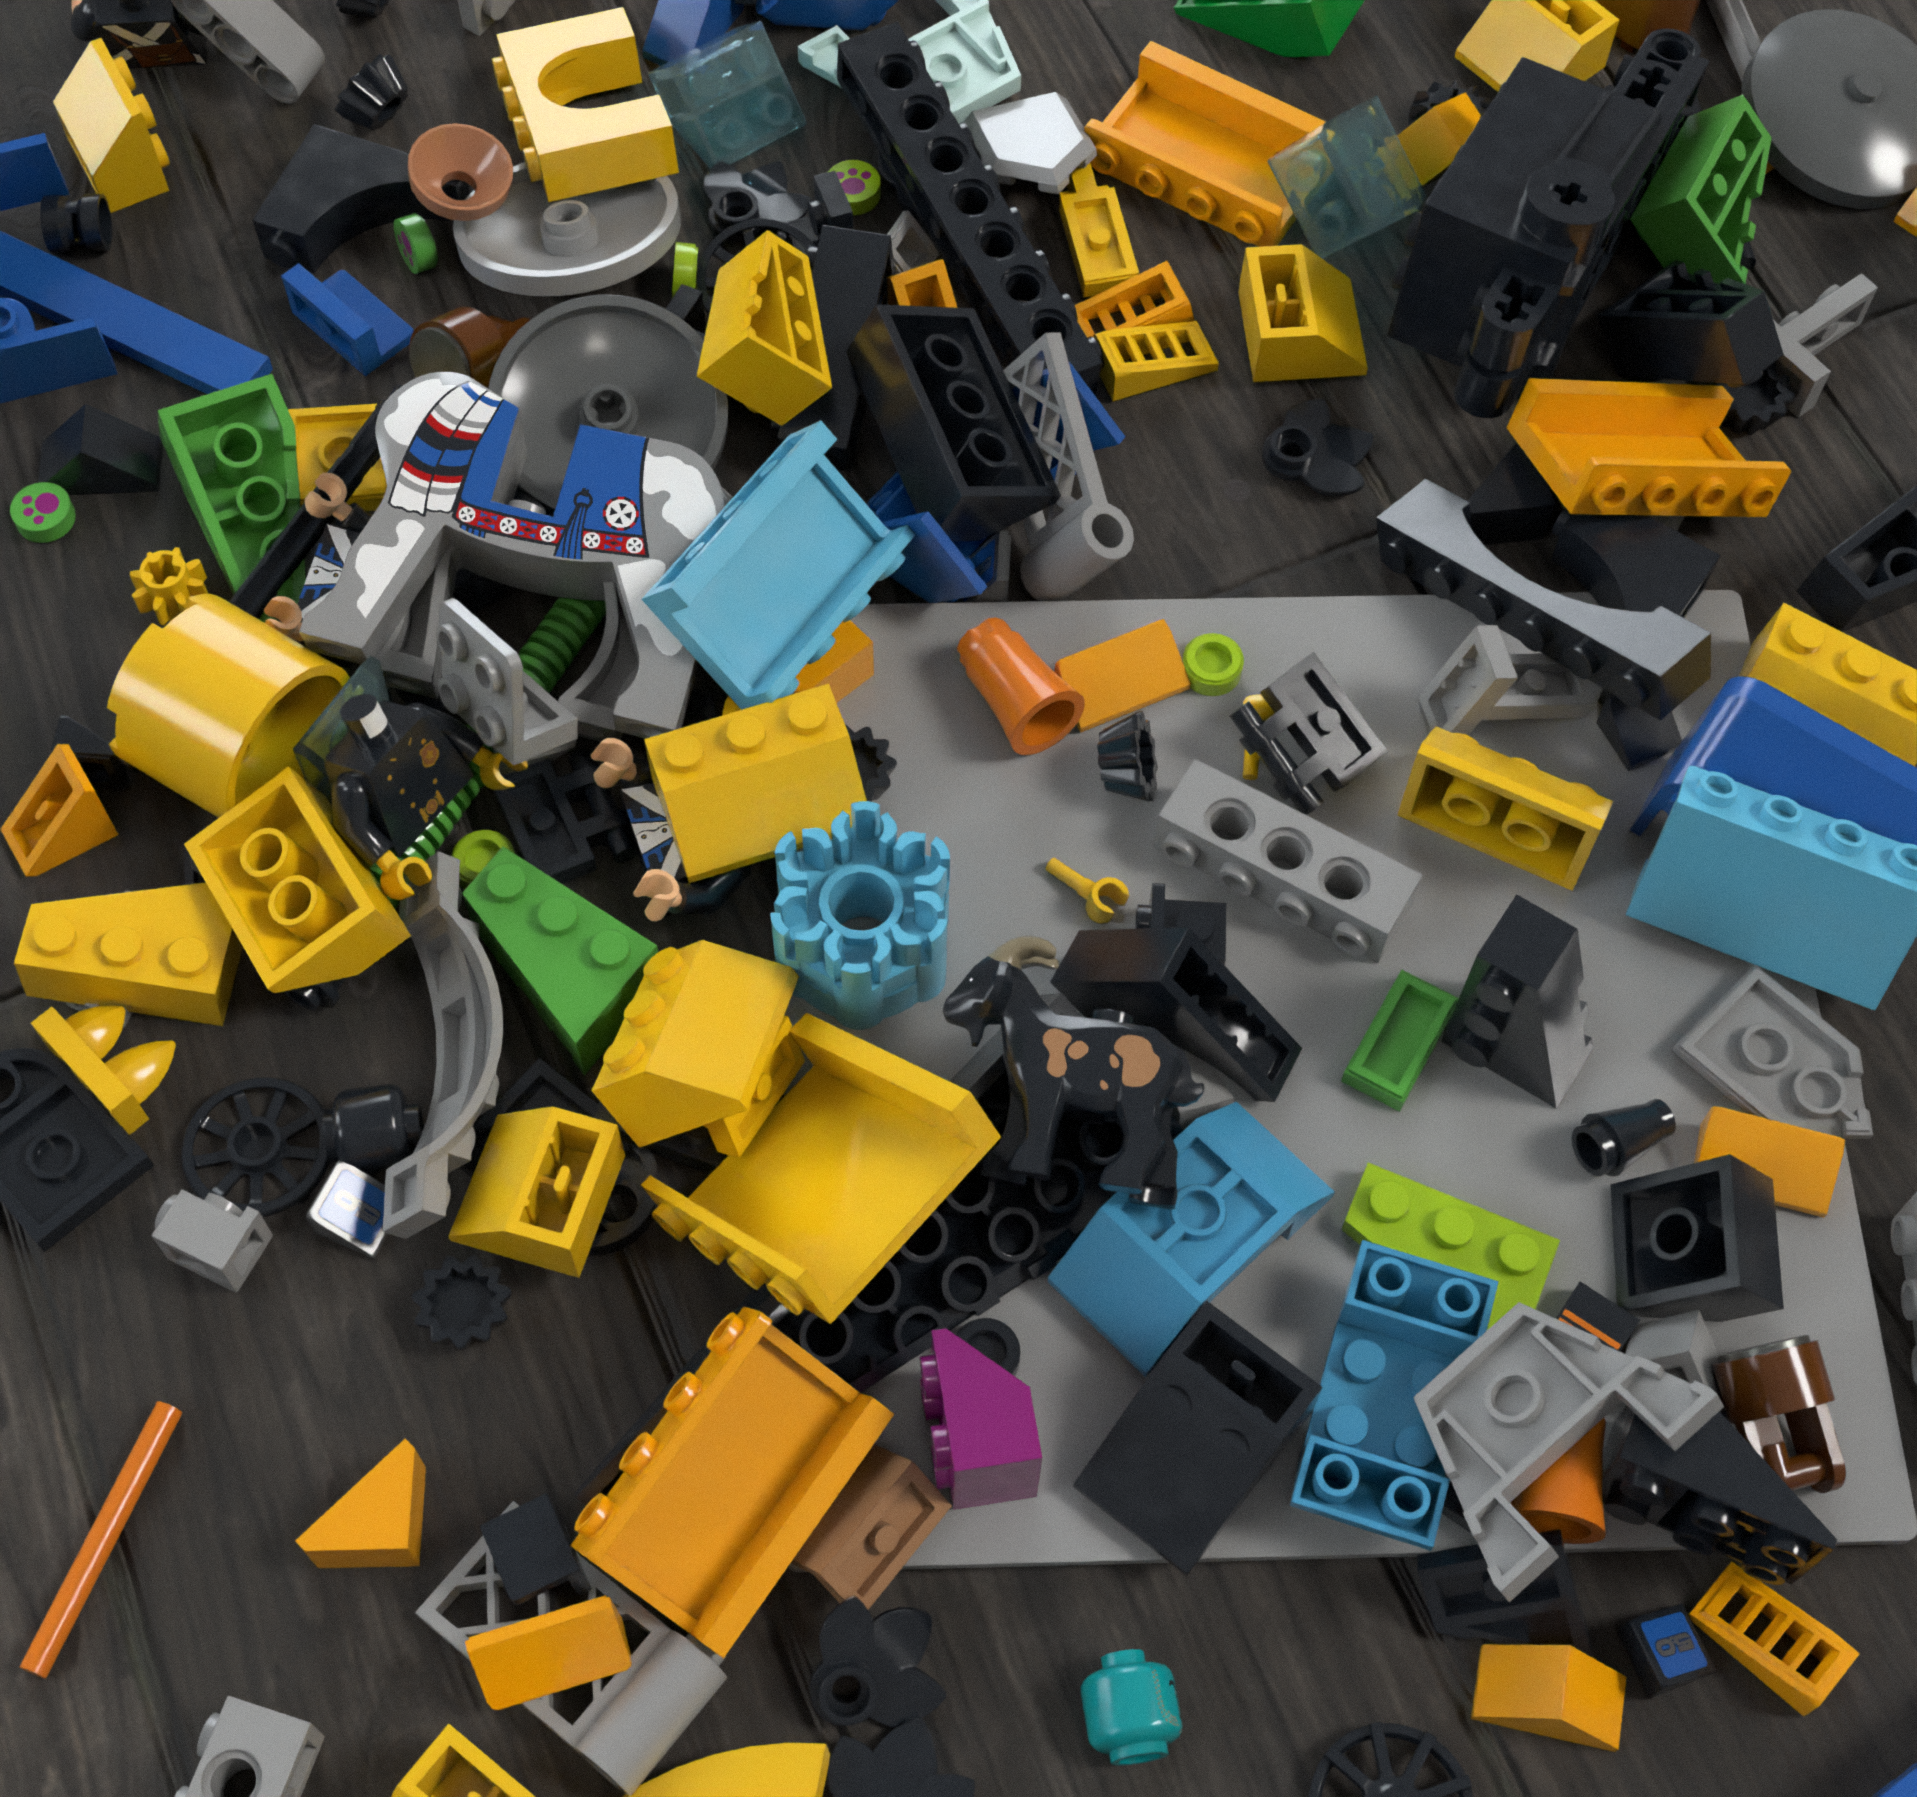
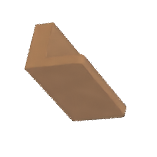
(872, 1527)

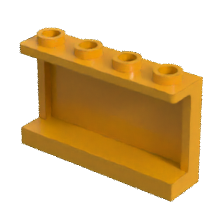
(1202, 145)
(1641, 449)
(730, 1479)

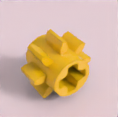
(166, 583)

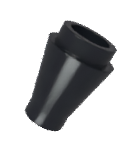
(1618, 1137)

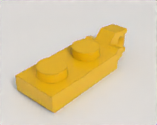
(1096, 233)

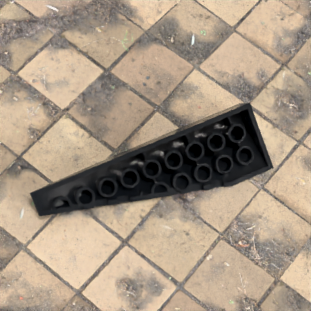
(953, 1265)

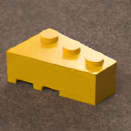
(766, 332)
(139, 950)

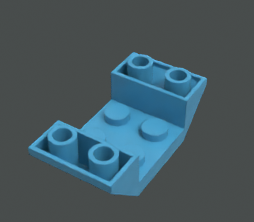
(1151, 1269)
(1365, 1439)

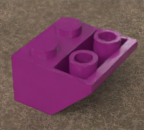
(986, 1427)

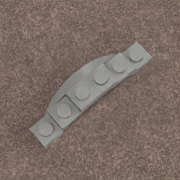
(467, 1048)

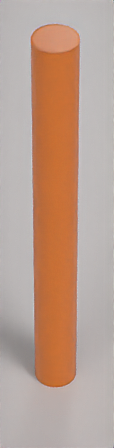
(100, 1540)

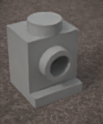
(211, 1237)

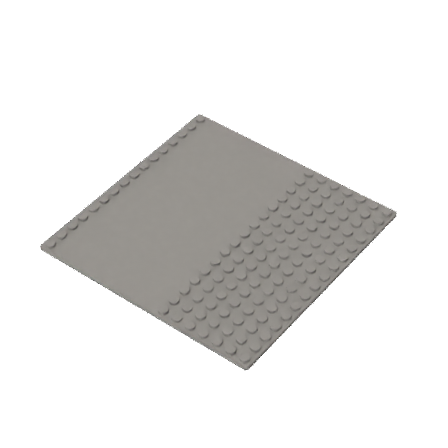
(1460, 1123)

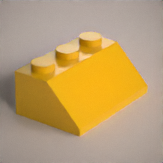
(1838, 679)
(753, 778)
(1503, 807)
(295, 887)
(693, 1040)

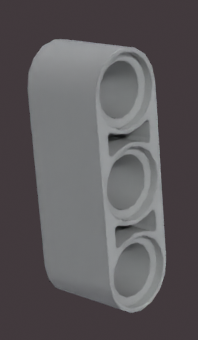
(260, 42)

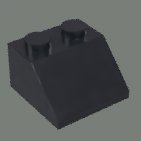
(1697, 1242)

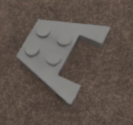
(1523, 1403)

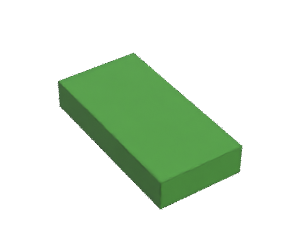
(1400, 1040)

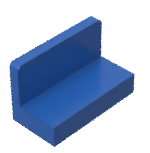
(347, 317)

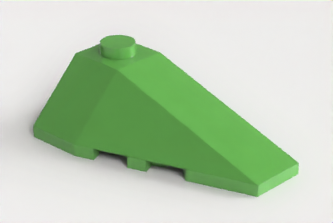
(237, 473)

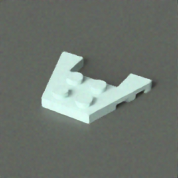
(960, 52)

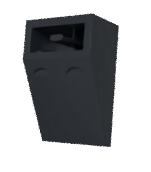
(1198, 1437)
(1712, 1498)

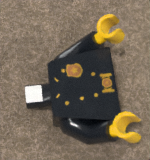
(397, 777)

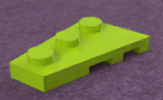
(1452, 1233)

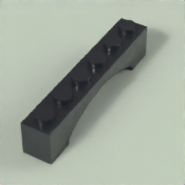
(1638, 656)

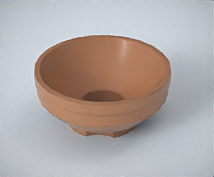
(463, 155)

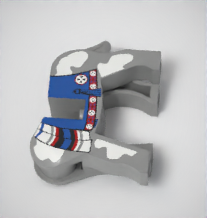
(450, 505)

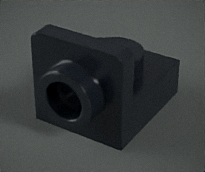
(828, 209)
(1203, 918)

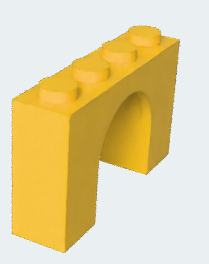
(582, 148)

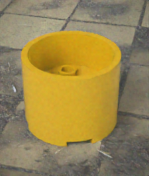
(217, 702)

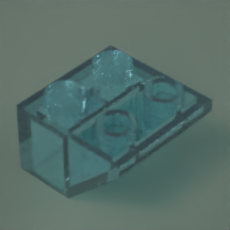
(729, 95)
(1348, 178)

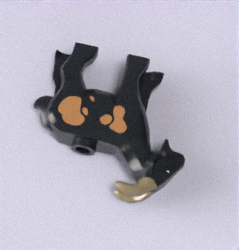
(1077, 1070)

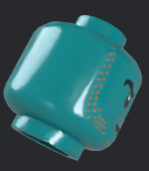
(1131, 1708)

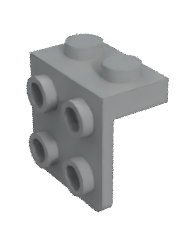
(493, 693)

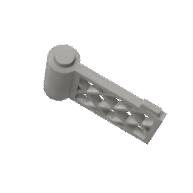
(1080, 534)
(638, 1710)

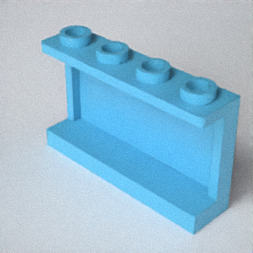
(777, 572)
(1781, 887)

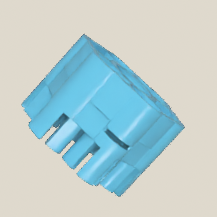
(862, 874)

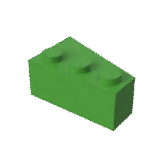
(1705, 191)
(560, 951)

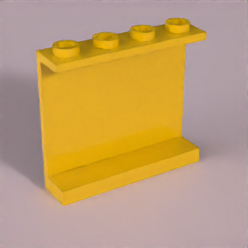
(833, 1174)

